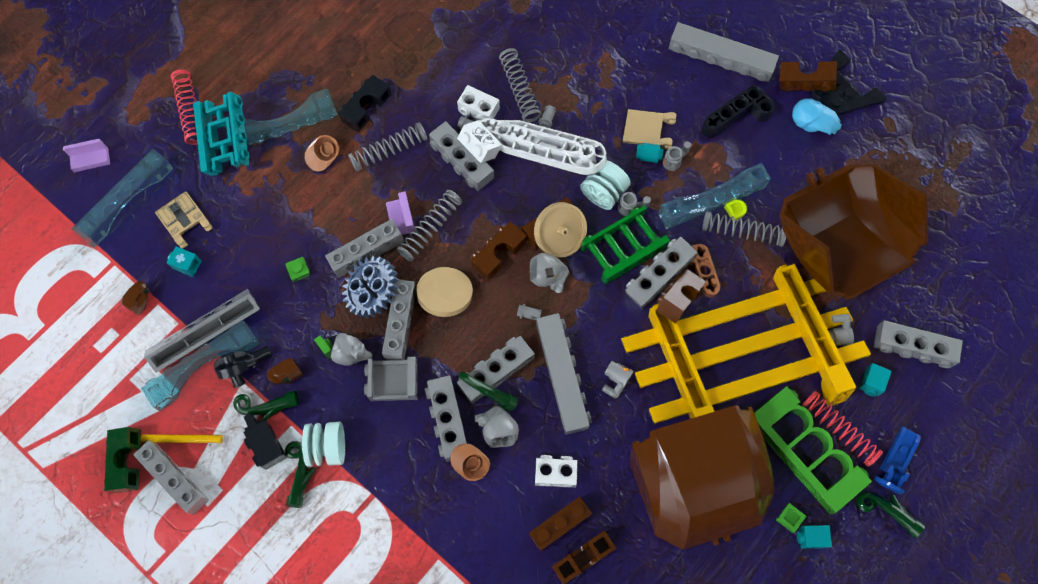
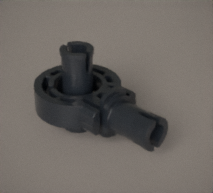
(234, 363)

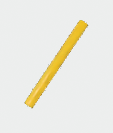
(182, 438)

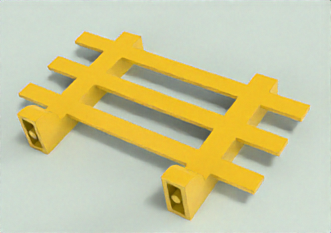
(809, 325)

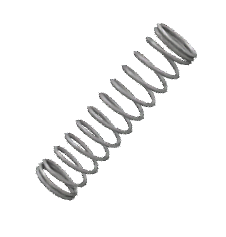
(514, 57)
(417, 126)
(454, 198)
(781, 235)

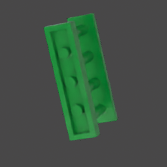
(625, 262)

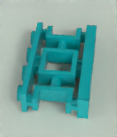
(208, 135)

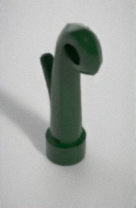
(506, 401)
(271, 407)
(301, 478)
(894, 509)

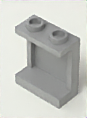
(391, 380)

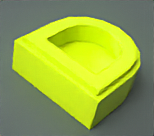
(736, 209)

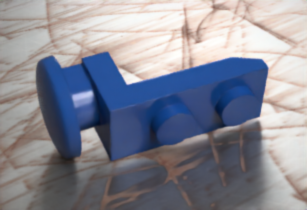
(898, 460)

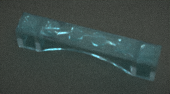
(315, 109)
(689, 207)
(98, 220)
(166, 387)

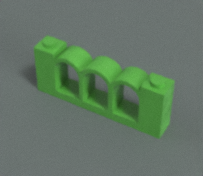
(841, 491)

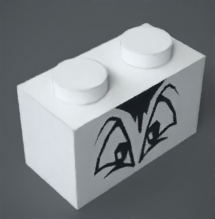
(479, 141)

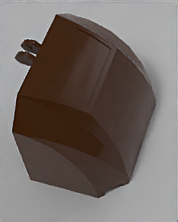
(855, 227)
(704, 477)

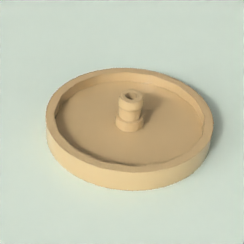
(560, 229)
(444, 292)

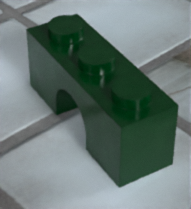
(119, 445)

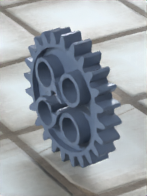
(380, 279)

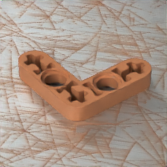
(699, 262)

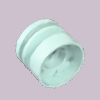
(606, 185)
(322, 444)

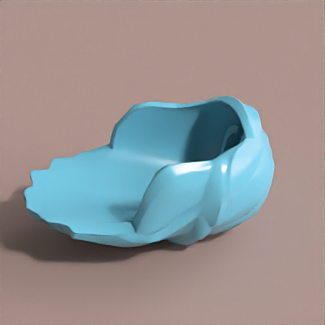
(815, 117)

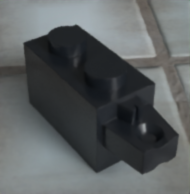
(263, 442)

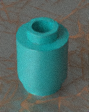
(649, 152)

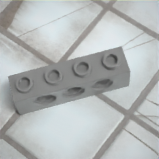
(447, 135)
(369, 244)
(645, 296)
(399, 321)
(948, 347)
(507, 368)
(444, 387)
(171, 477)

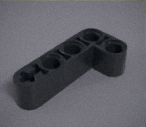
(734, 113)

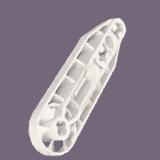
(547, 145)

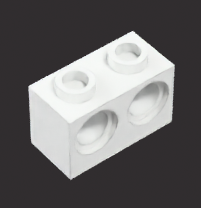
(480, 102)
(556, 478)

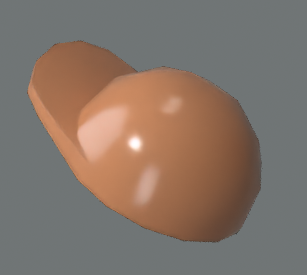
(322, 152)
(469, 462)

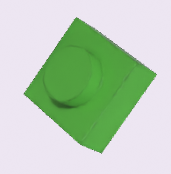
(297, 269)
(325, 346)
(791, 518)

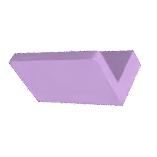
(87, 155)
(401, 214)

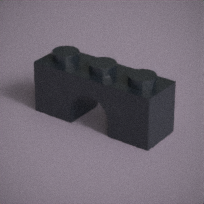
(372, 91)

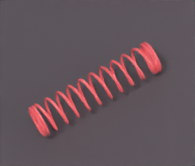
(174, 81)
(872, 457)

